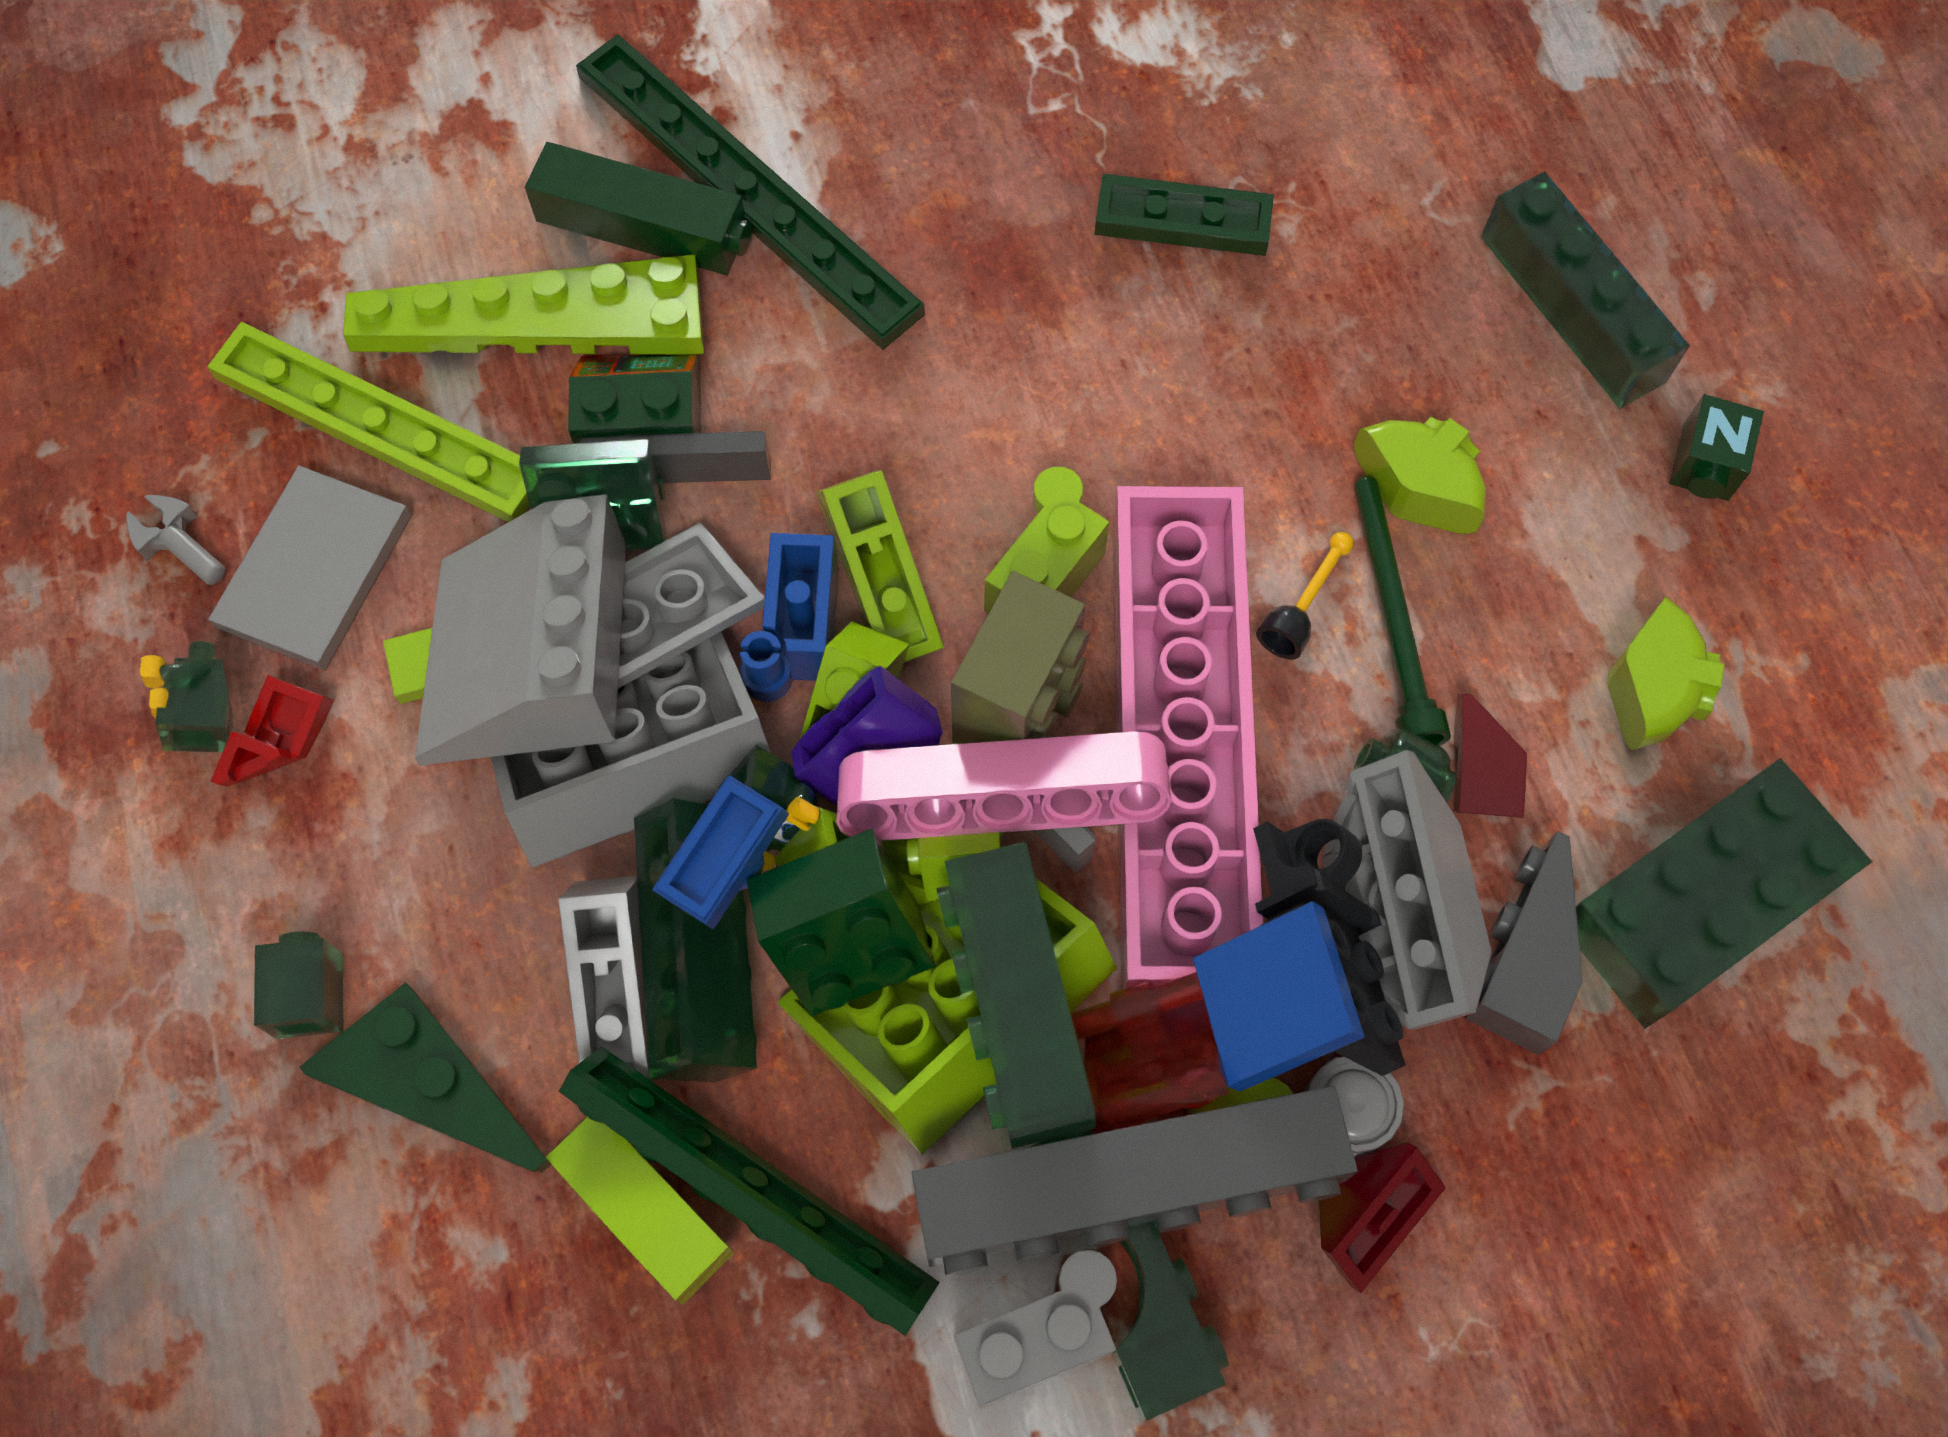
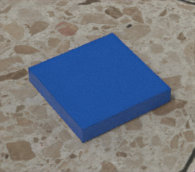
(1277, 997)

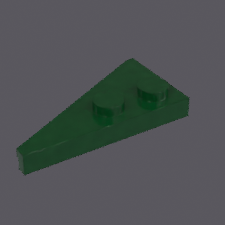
(415, 1069)

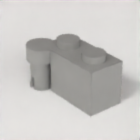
(1043, 1336)

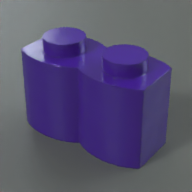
(871, 716)

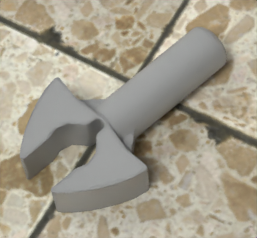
(174, 538)

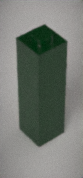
(637, 207)

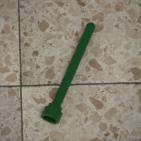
(1418, 712)

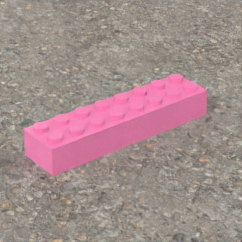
(1189, 682)

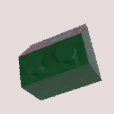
(634, 395)

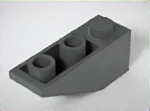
(1537, 954)

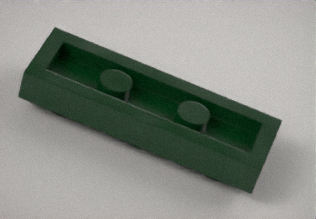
(1184, 214)

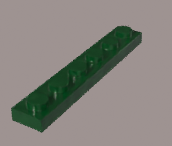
(750, 1189)

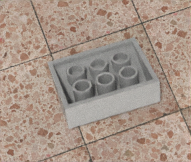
(527, 637)
(673, 739)

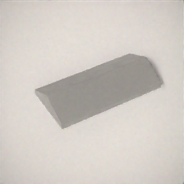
(679, 599)

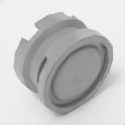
(1368, 1101)

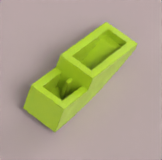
(640, 1208)

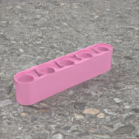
(1004, 786)

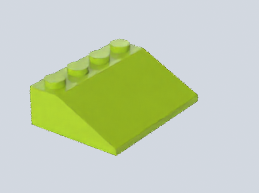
(912, 1039)

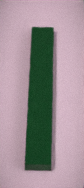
(775, 210)

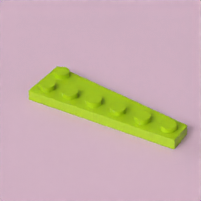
(630, 304)

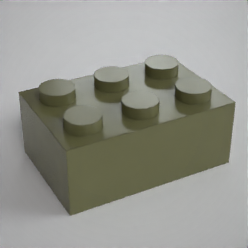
(1020, 666)

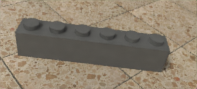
(1133, 1177)

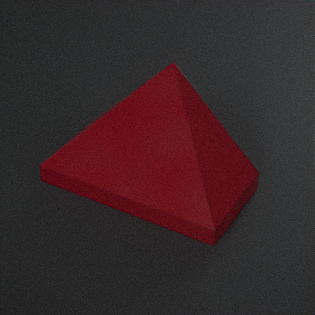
(1376, 1211)

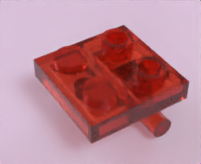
(1149, 1052)

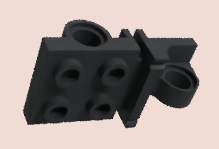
(1296, 881)

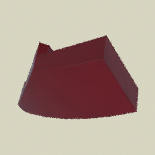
(1488, 764)

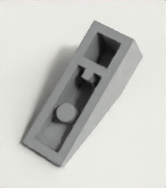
(606, 968)

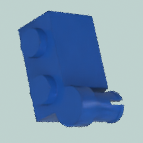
(795, 615)

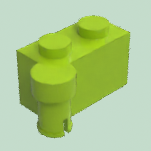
(1060, 541)

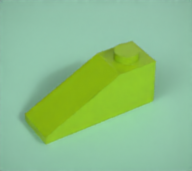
(879, 561)

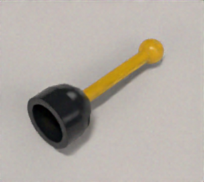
(1288, 627)

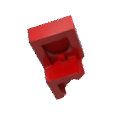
(277, 732)

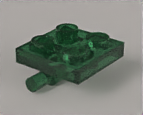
(611, 468)

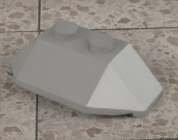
(1420, 886)

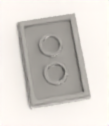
(310, 567)

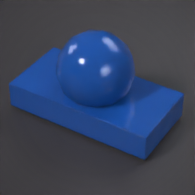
(721, 852)

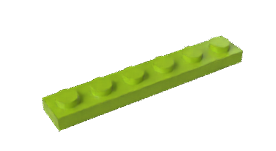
(373, 421)

